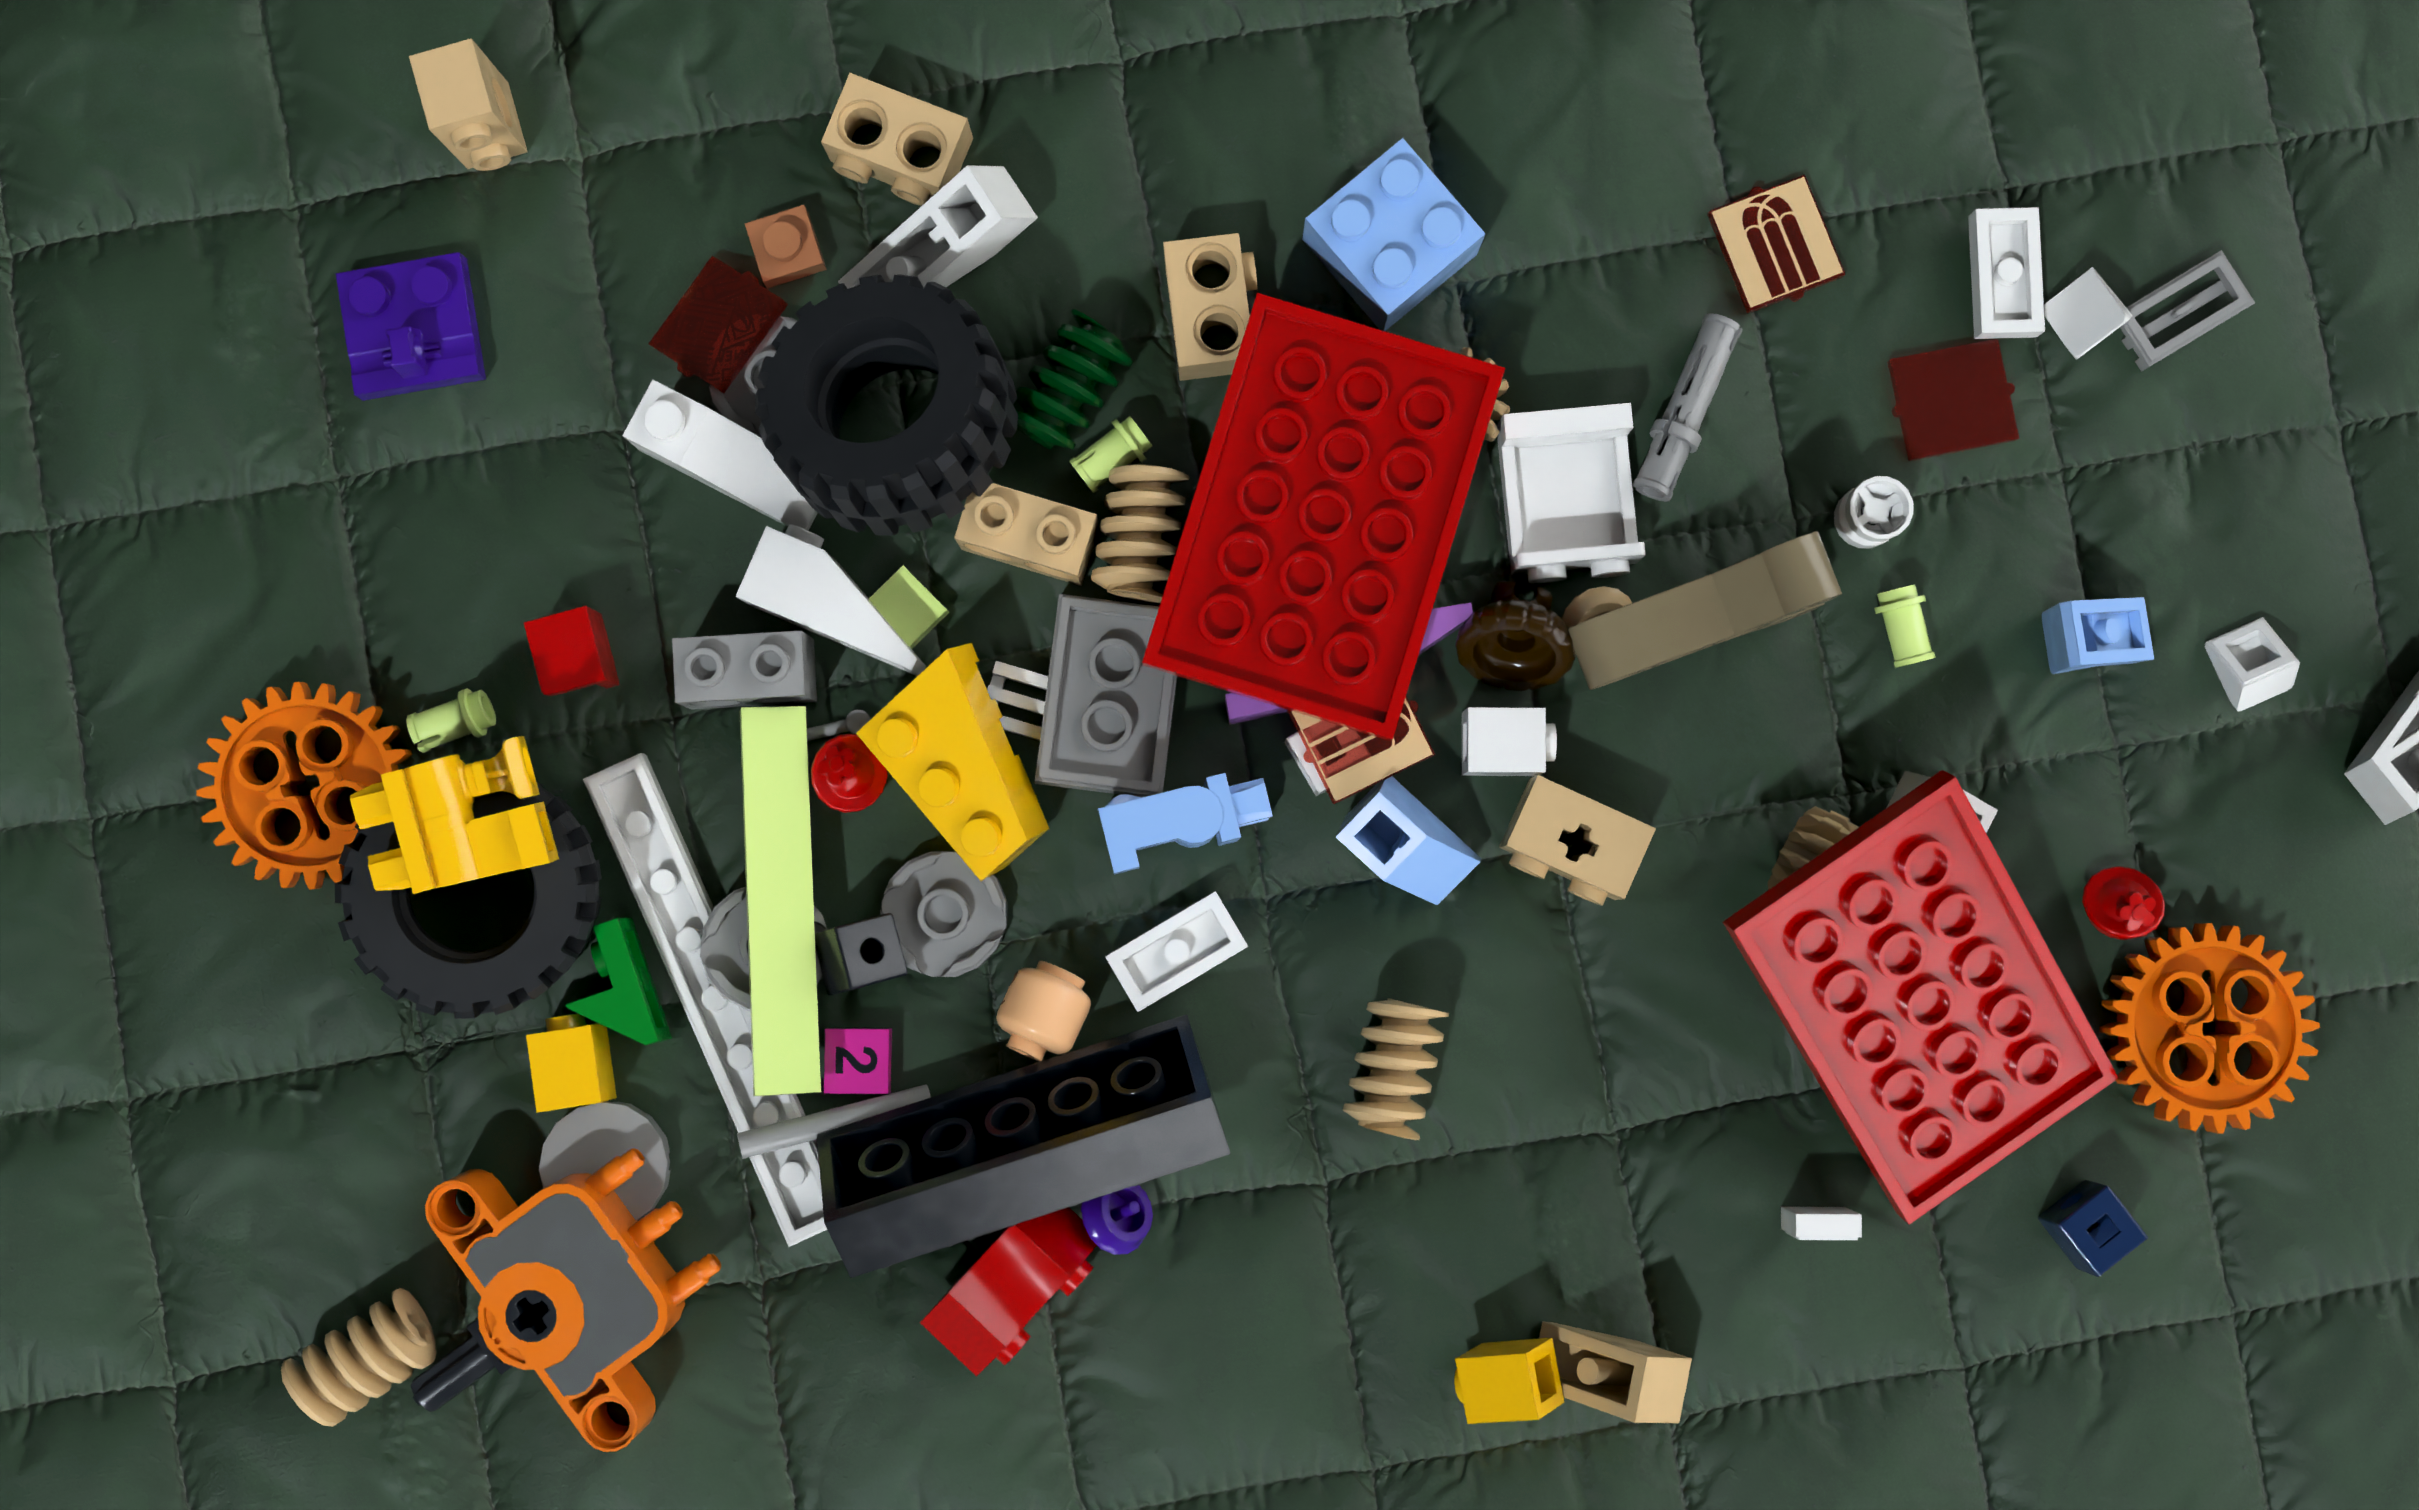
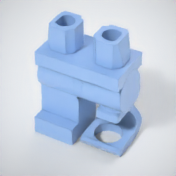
(1181, 815)

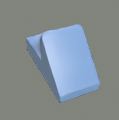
(2096, 633)

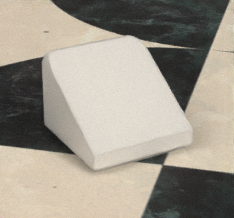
(2085, 313)
(2252, 664)

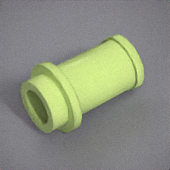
(1112, 450)
(1905, 625)
(452, 720)

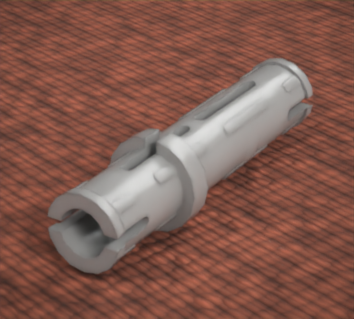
(1678, 429)

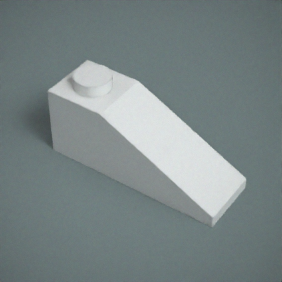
(952, 230)
(715, 453)
(812, 590)

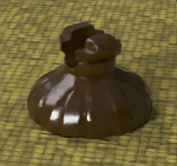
(1516, 641)

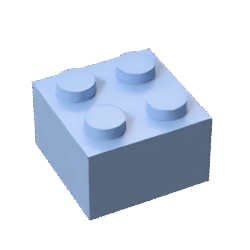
(1392, 235)

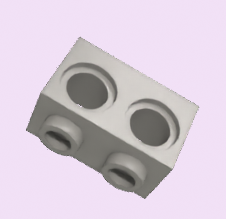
(744, 670)

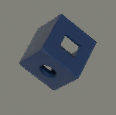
(2106, 1242)

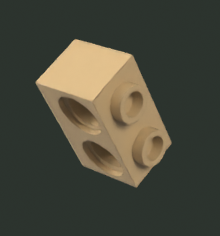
(905, 127)
(1199, 308)
(1028, 532)

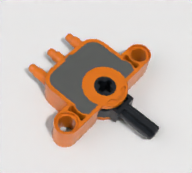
(593, 1270)

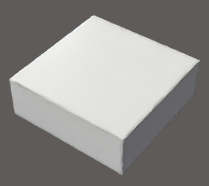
(1821, 1223)

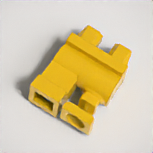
(437, 825)

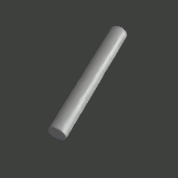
(807, 1127)

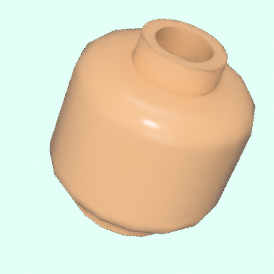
(1043, 1010)

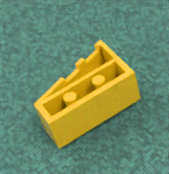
(957, 764)

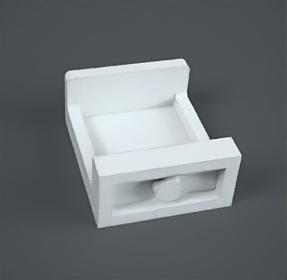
(1569, 492)

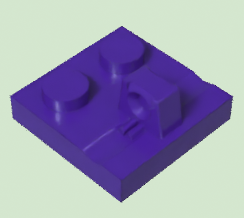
(410, 326)

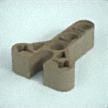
(1706, 611)

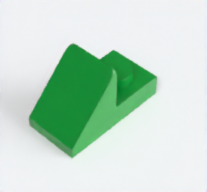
(633, 1002)

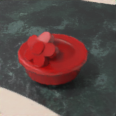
(847, 774)
(2123, 903)

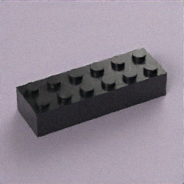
(1018, 1146)

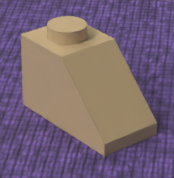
(1619, 1374)

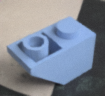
(1406, 843)

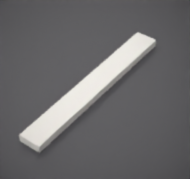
(676, 913)

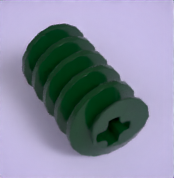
(1070, 382)

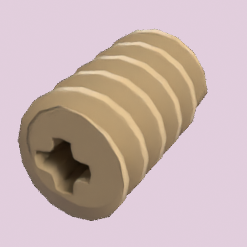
(1138, 530)
(1395, 1067)
(364, 1364)

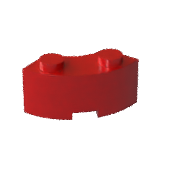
(1008, 1285)

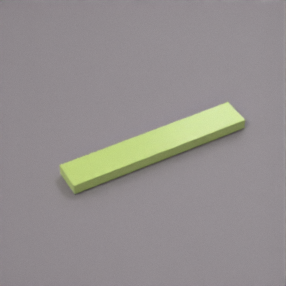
(779, 901)

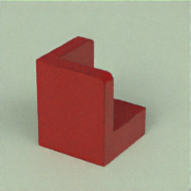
(571, 651)

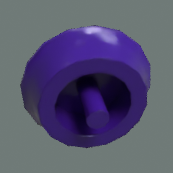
(1118, 1220)

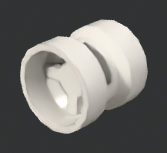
(1884, 503)

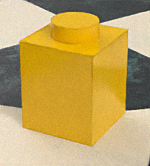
(570, 1064)
(1508, 1381)

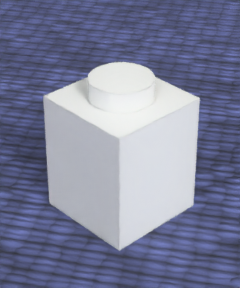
(1506, 741)

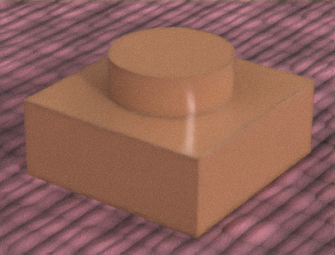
(785, 246)

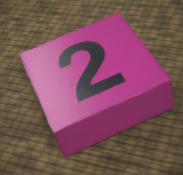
(857, 1060)

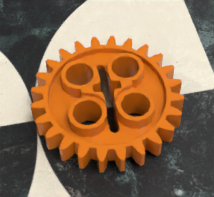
(251, 806)
(2266, 1023)

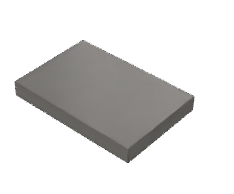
(1102, 707)

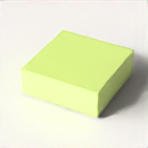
(908, 606)

